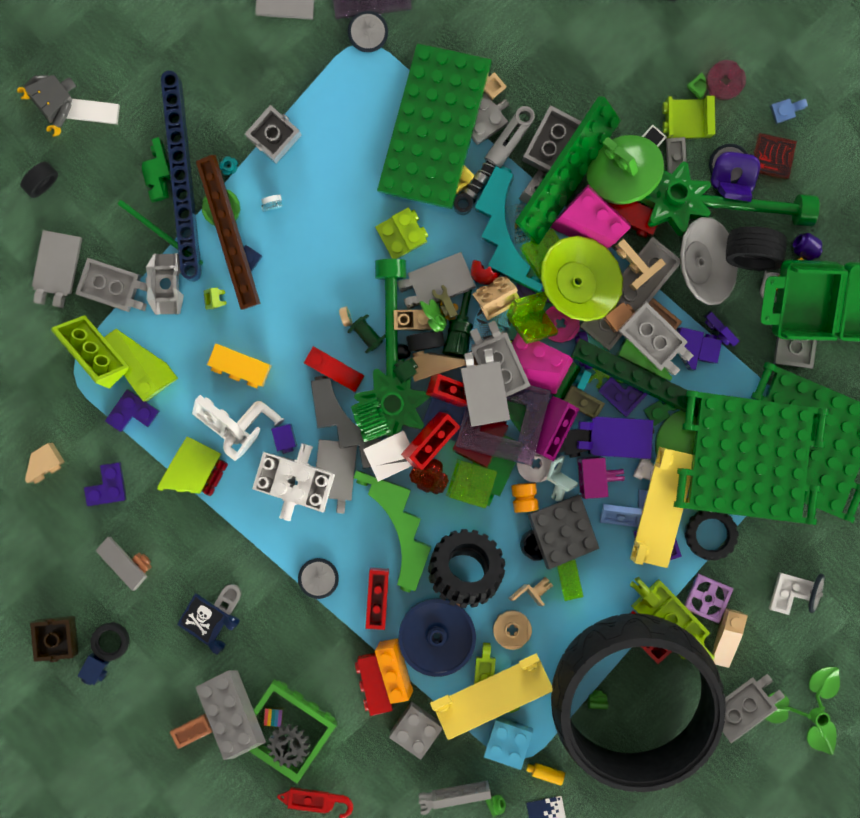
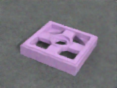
(727, 591)

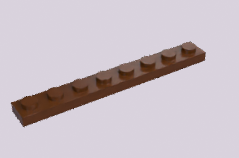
(228, 232)

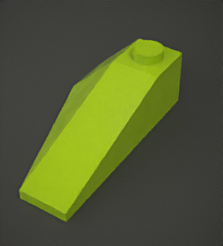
(146, 371)

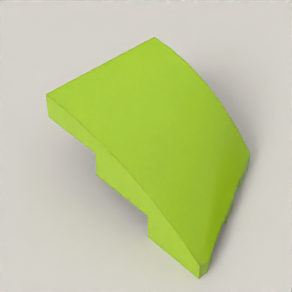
(190, 467)

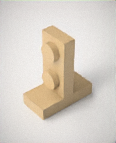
(637, 265)

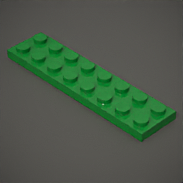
(568, 170)

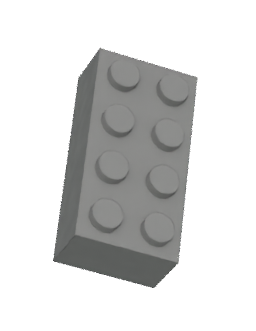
(230, 714)

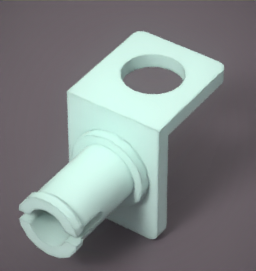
(561, 481)

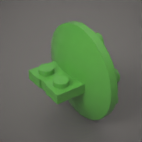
(626, 169)

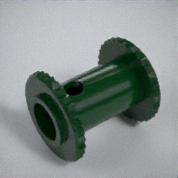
(366, 333)

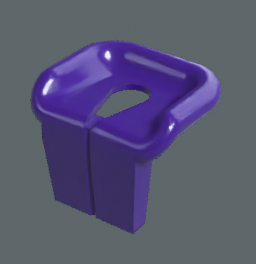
(746, 183)

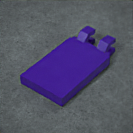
(618, 437)

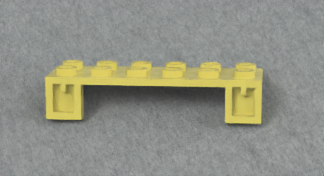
(659, 518)
(492, 697)

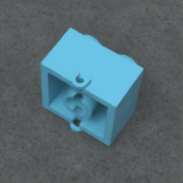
(508, 742)

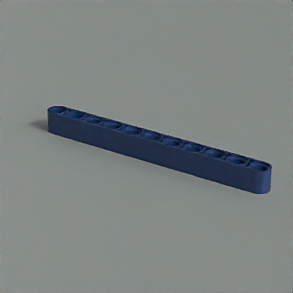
(176, 168)

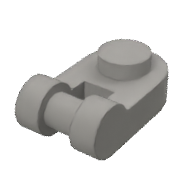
(230, 594)

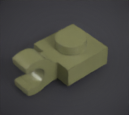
(447, 308)

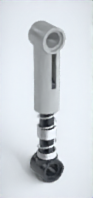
(495, 157)

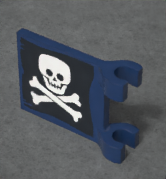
(206, 621)

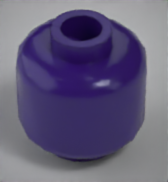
(807, 246)

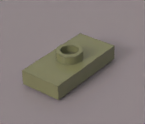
(586, 403)

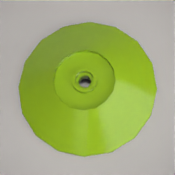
(595, 271)

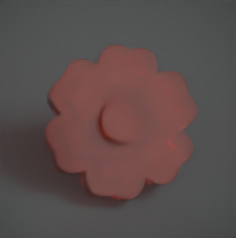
(430, 477)

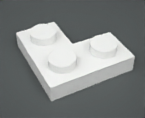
(786, 589)

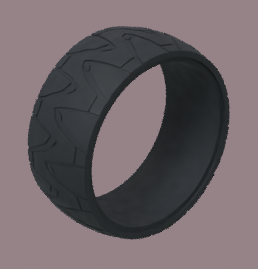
(659, 766)

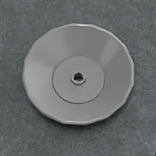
(705, 261)

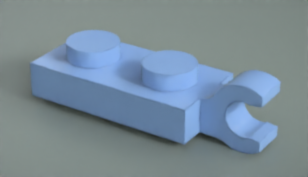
(620, 515)

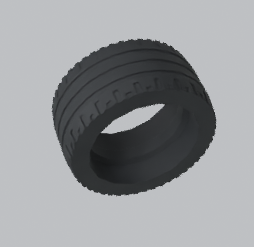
(756, 248)

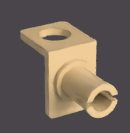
(535, 592)

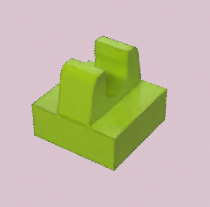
(211, 298)

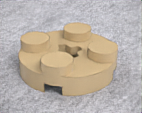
(503, 636)

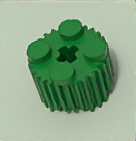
(370, 419)

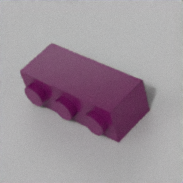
(555, 427)

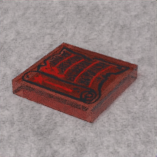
(775, 155)

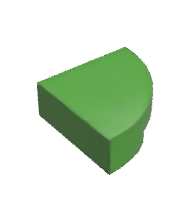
(698, 86)

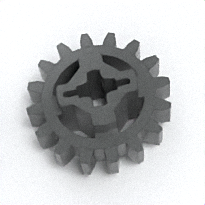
(280, 745)

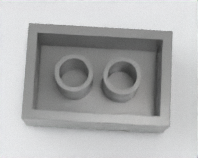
(550, 139)

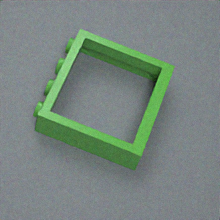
(310, 708)

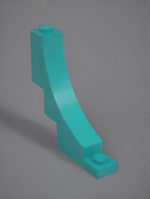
(505, 258)

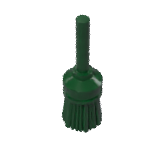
(459, 331)

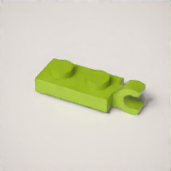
(484, 665)

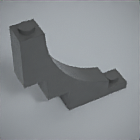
(330, 414)

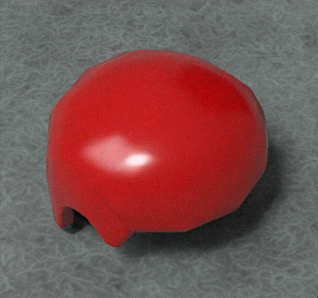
(482, 275)

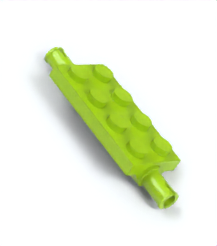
(661, 602)

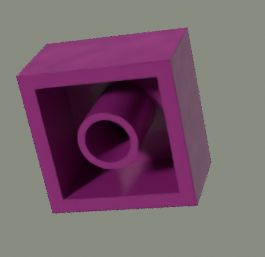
(594, 477)

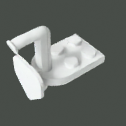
(231, 431)

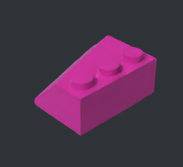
(591, 218)
(542, 364)

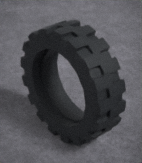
(725, 549)

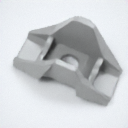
(164, 300)

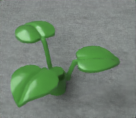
(823, 735)

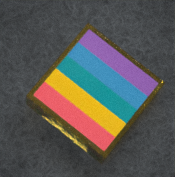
(273, 716)

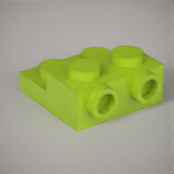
(402, 233)

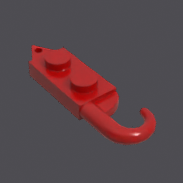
(314, 800)

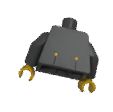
(50, 98)

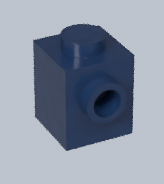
(93, 670)

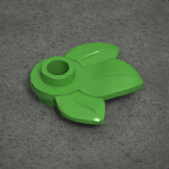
(437, 320)

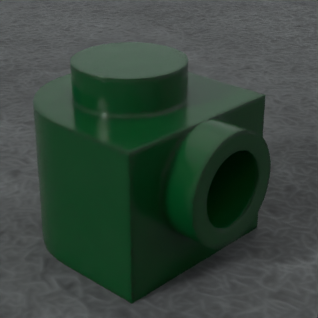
(405, 370)

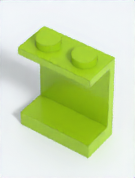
(689, 118)

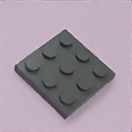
(563, 531)

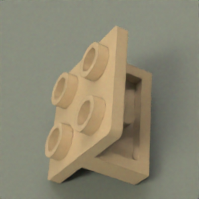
(496, 297)

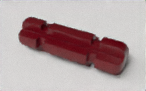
(215, 477)

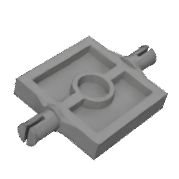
(489, 119)

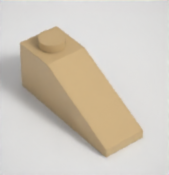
(433, 363)
(728, 636)

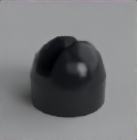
(403, 352)

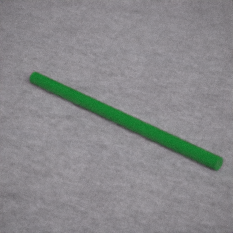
(154, 228)

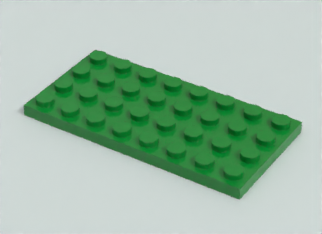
(434, 126)

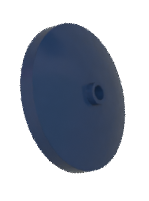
(440, 655)

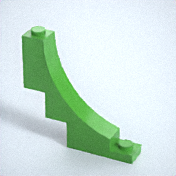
(393, 500)

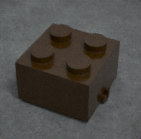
(54, 638)

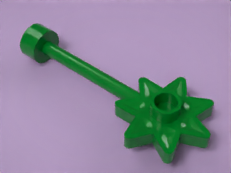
(682, 199)
(396, 399)

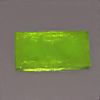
(570, 580)

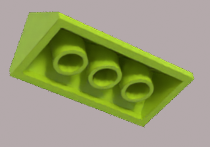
(91, 351)

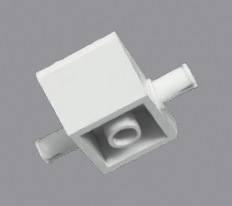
(278, 475)

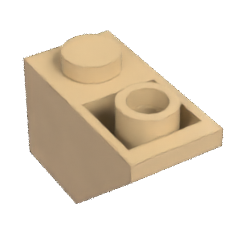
(410, 320)
(43, 461)

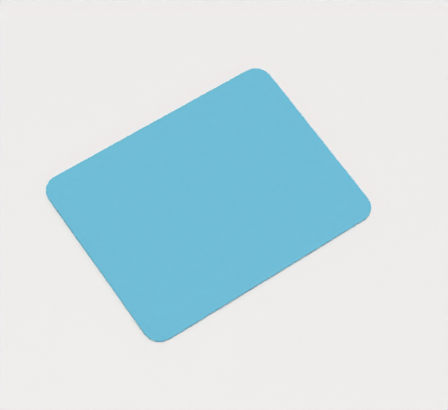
(321, 259)

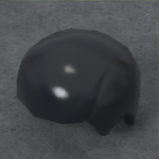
(530, 546)

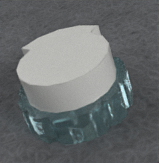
(271, 203)

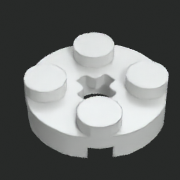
(535, 474)

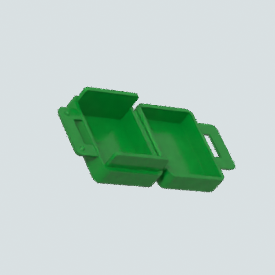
(814, 301)

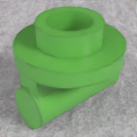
(597, 700)
(496, 805)

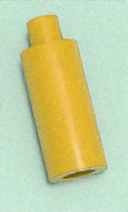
(546, 773)

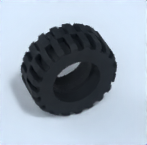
(474, 546)

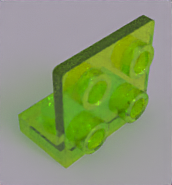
(535, 253)
(530, 318)
(471, 483)

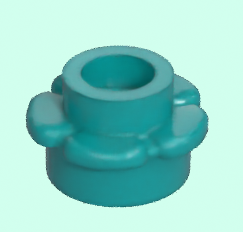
(228, 170)

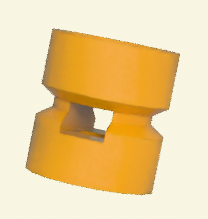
(524, 497)

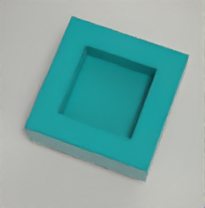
(582, 379)

